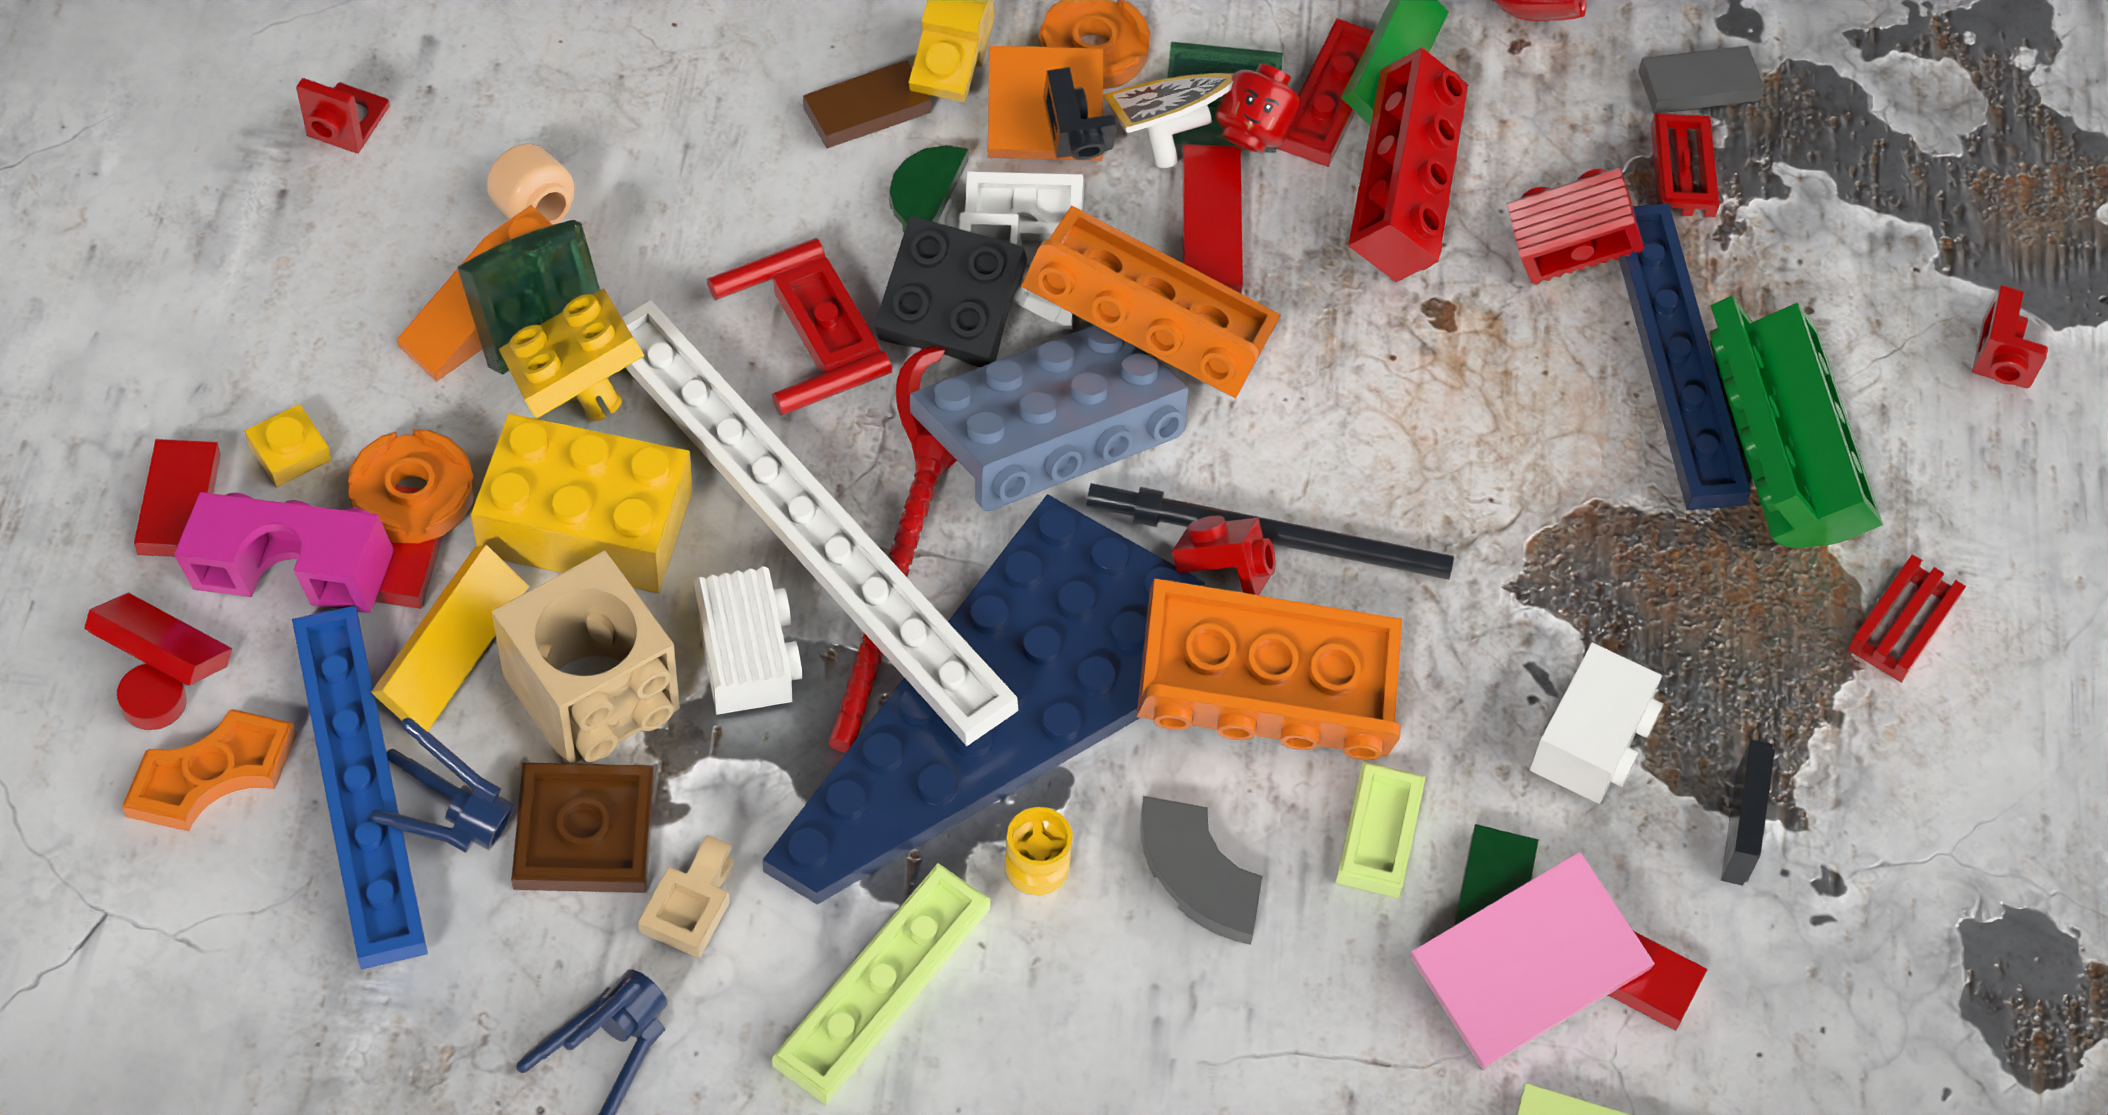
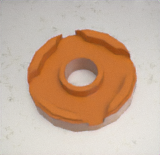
(1118, 23)
(419, 514)

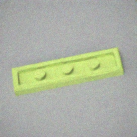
(881, 984)

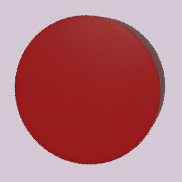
(150, 698)

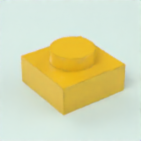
(287, 445)

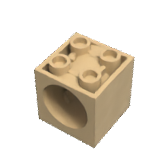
(579, 616)

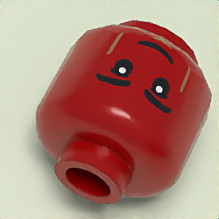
(1258, 109)

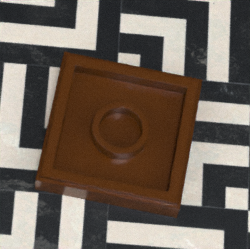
(583, 827)

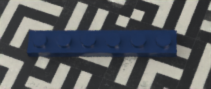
(1682, 366)

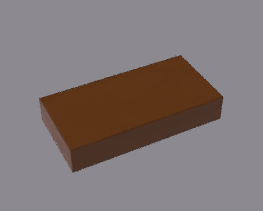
(865, 104)

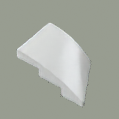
(1025, 213)

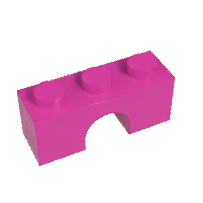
(240, 537)

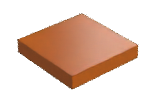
(1015, 97)

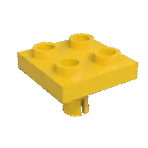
(573, 356)

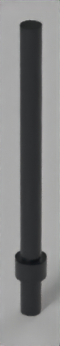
(1150, 506)

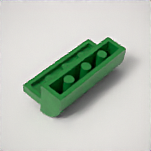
(1792, 426)

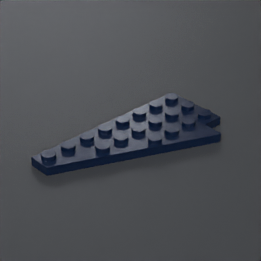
(1061, 630)

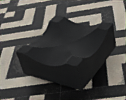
(950, 291)

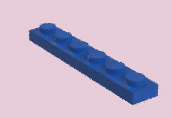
(356, 782)

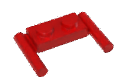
(821, 316)

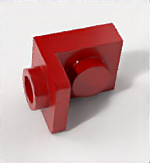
(2001, 347)

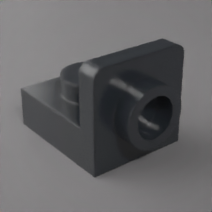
(1068, 119)

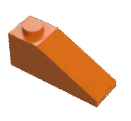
(444, 329)

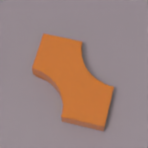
(182, 782)

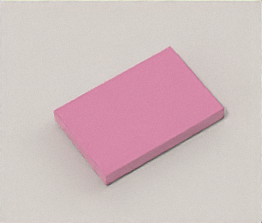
(1531, 960)

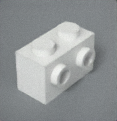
(1596, 724)

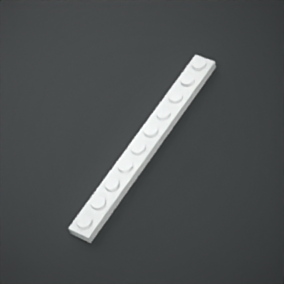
(818, 530)

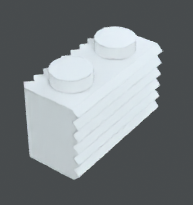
(744, 640)

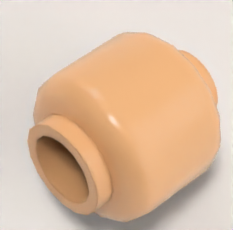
(530, 177)

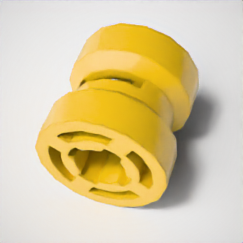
(1038, 835)

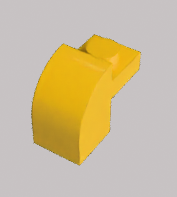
(951, 46)

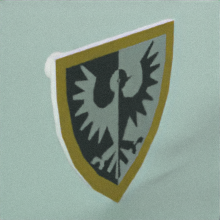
(1168, 108)

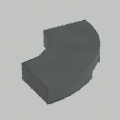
(1195, 871)

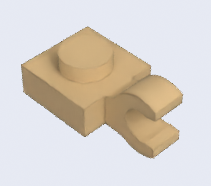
(690, 905)

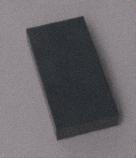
(1748, 812)

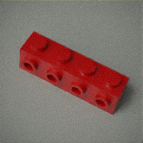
(1409, 165)

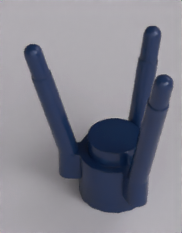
(475, 809)
(623, 1012)

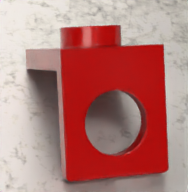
(332, 113)

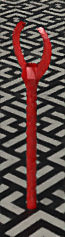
(930, 464)

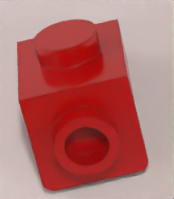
(1226, 544)

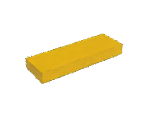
(449, 639)

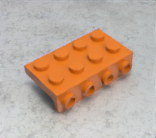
(1151, 301)
(1270, 669)

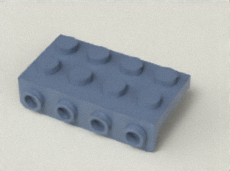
(1053, 413)

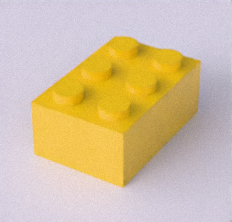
(574, 492)

